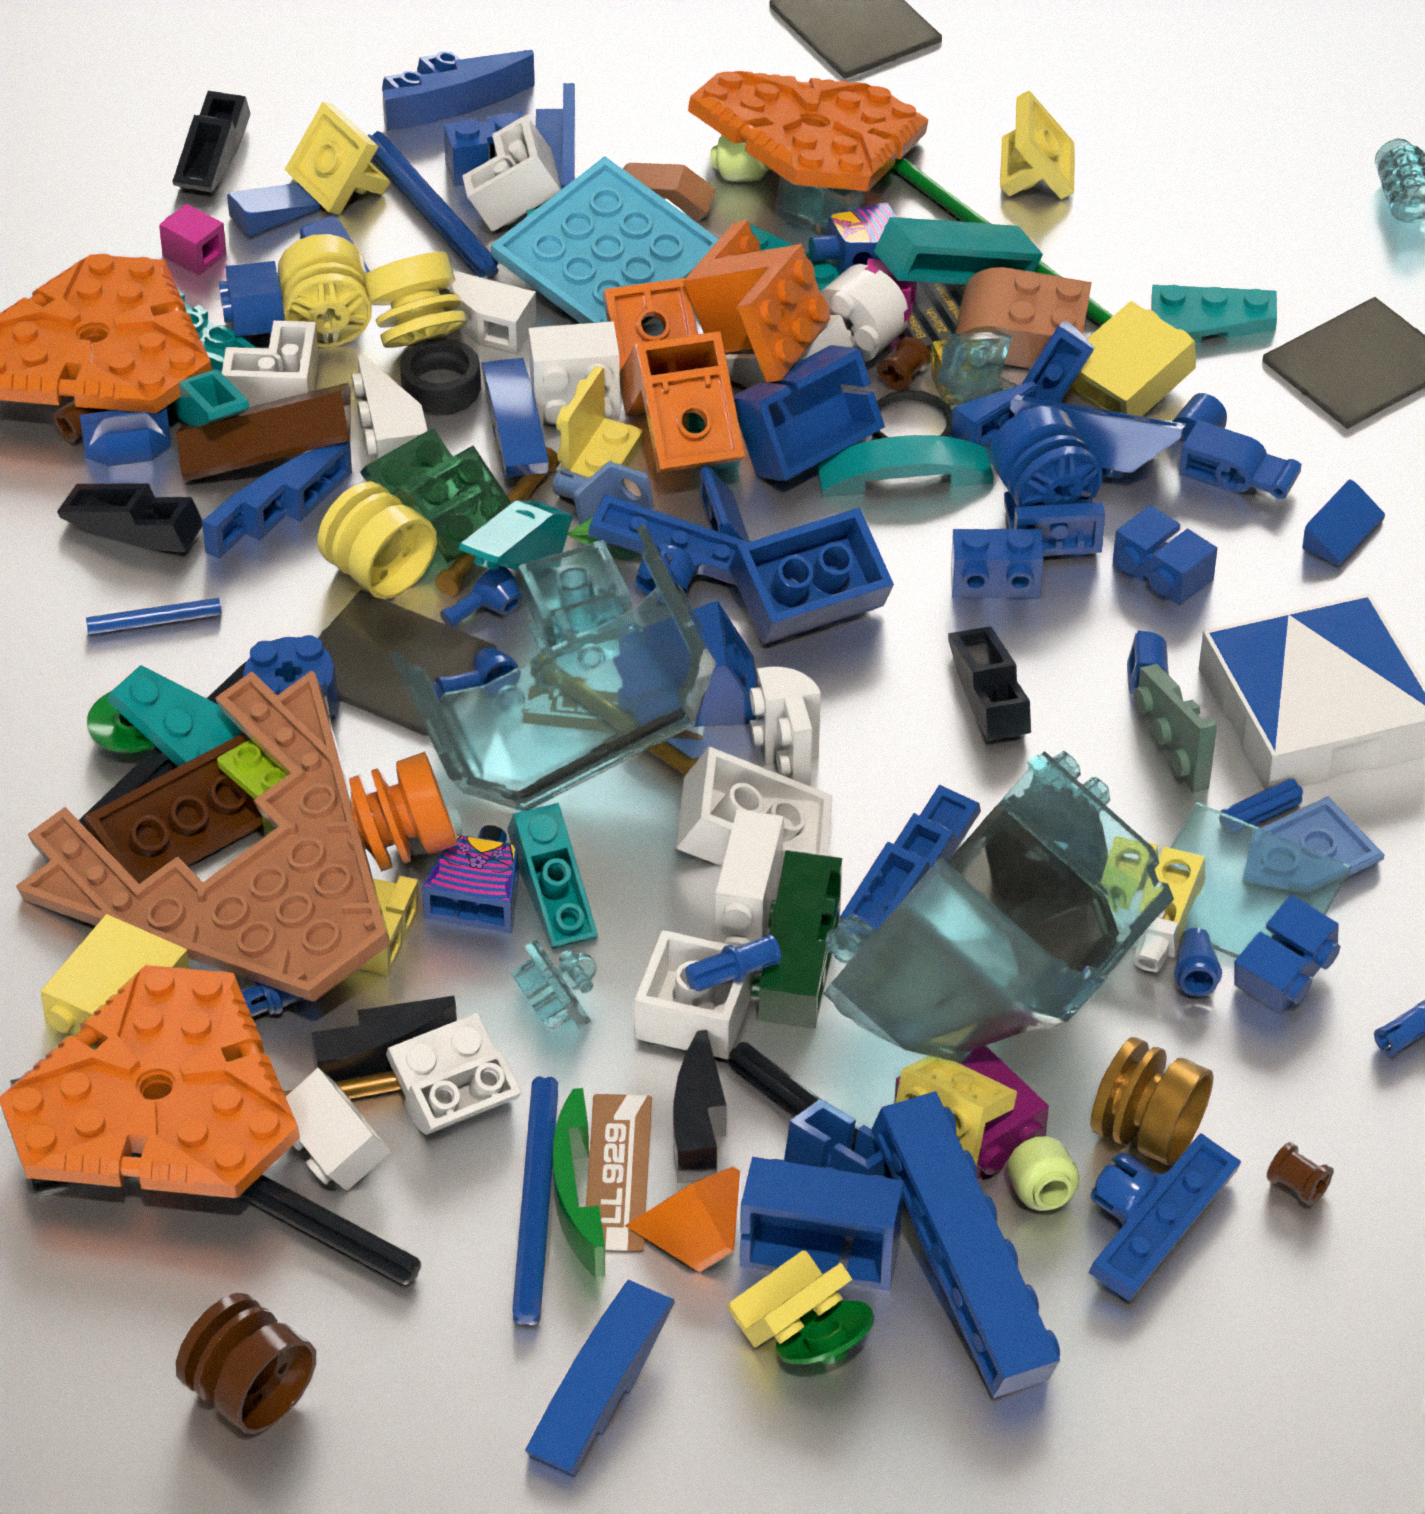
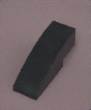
(212, 141)
(133, 515)
(991, 683)
(363, 1048)
(698, 1112)

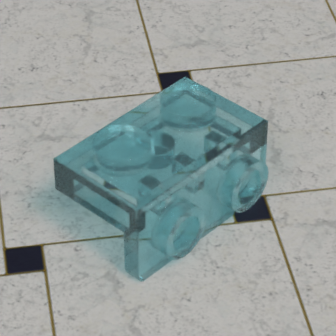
(974, 364)

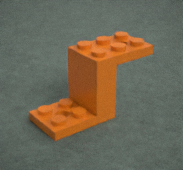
(758, 299)
(674, 376)

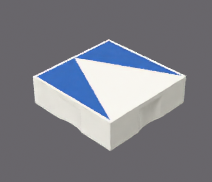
(1317, 691)

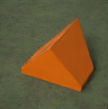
(696, 1221)

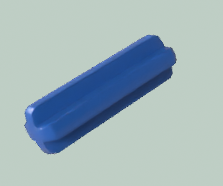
(1267, 802)

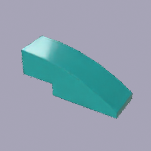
(208, 399)

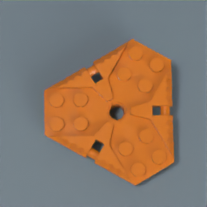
(812, 129)
(101, 334)
(170, 1080)

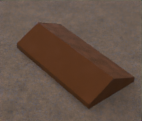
(267, 432)
(177, 814)

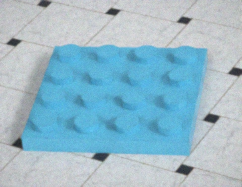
(599, 237)

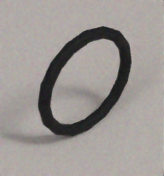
(920, 395)

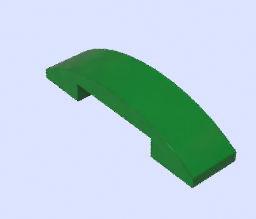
(579, 1224)

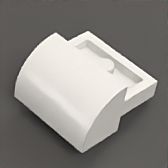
(786, 720)
(451, 1074)

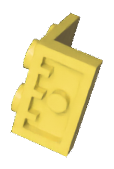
(588, 436)
(965, 1092)

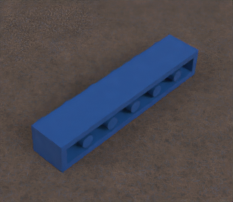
(966, 1244)

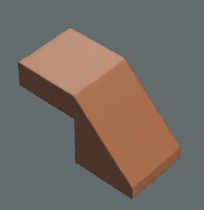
(676, 184)

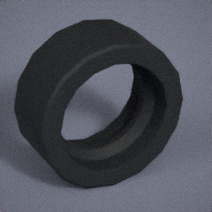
(439, 355)

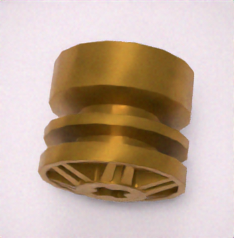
(1147, 1099)

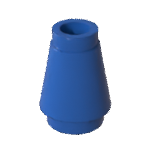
(1197, 964)

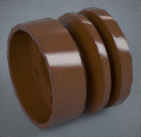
(245, 1363)

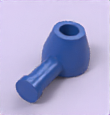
(493, 590)
(487, 666)

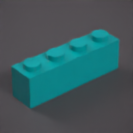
(952, 249)

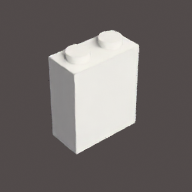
(749, 877)

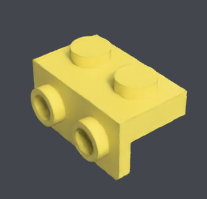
(785, 1295)

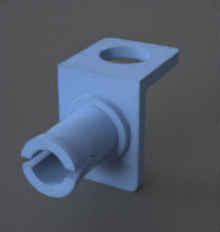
(607, 480)

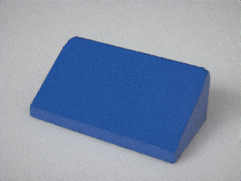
(1059, 363)
(720, 505)
(1342, 524)

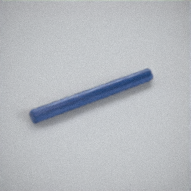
(434, 207)
(535, 1202)

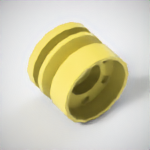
(326, 286)
(415, 299)
(377, 540)

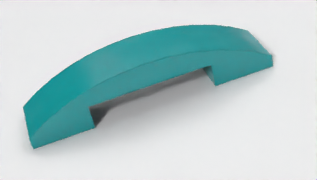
(903, 458)

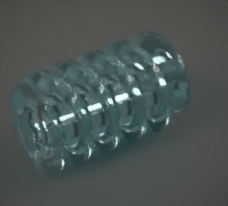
(1402, 179)

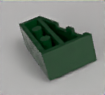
(799, 921)

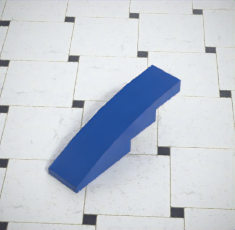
(456, 92)
(515, 417)
(282, 492)
(920, 844)
(599, 1377)

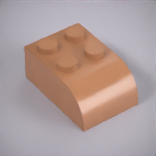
(1022, 306)

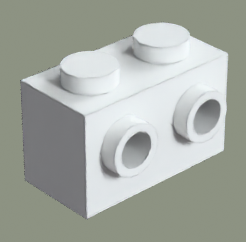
(334, 1132)

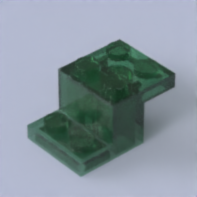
(447, 490)

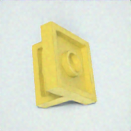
(1036, 151)
(335, 160)

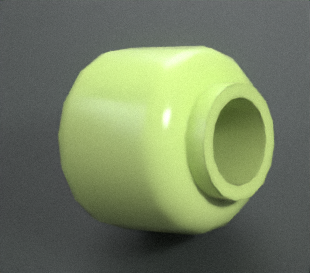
(735, 163)
(1043, 1173)

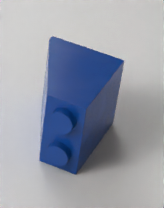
(733, 676)

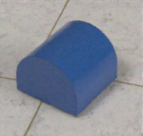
(1202, 408)
(1146, 650)

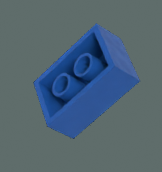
(811, 575)

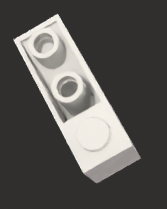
(494, 311)
(386, 408)

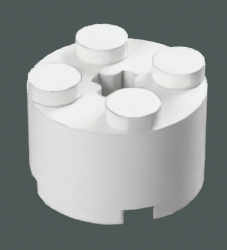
(869, 307)

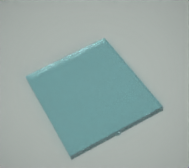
(1250, 877)

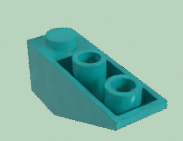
(519, 535)
(552, 875)

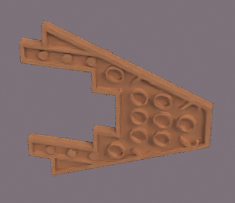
(282, 913)

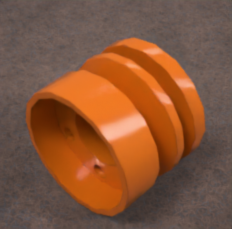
(402, 811)

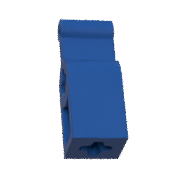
(1235, 462)

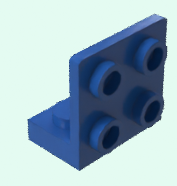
(1064, 527)

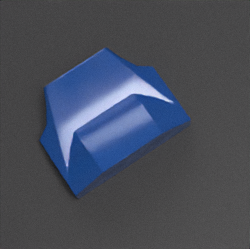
(125, 436)

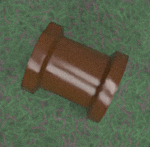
(909, 358)
(1300, 1173)

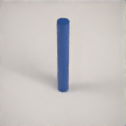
(153, 616)

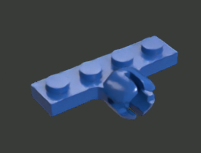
(685, 545)
(1155, 1210)

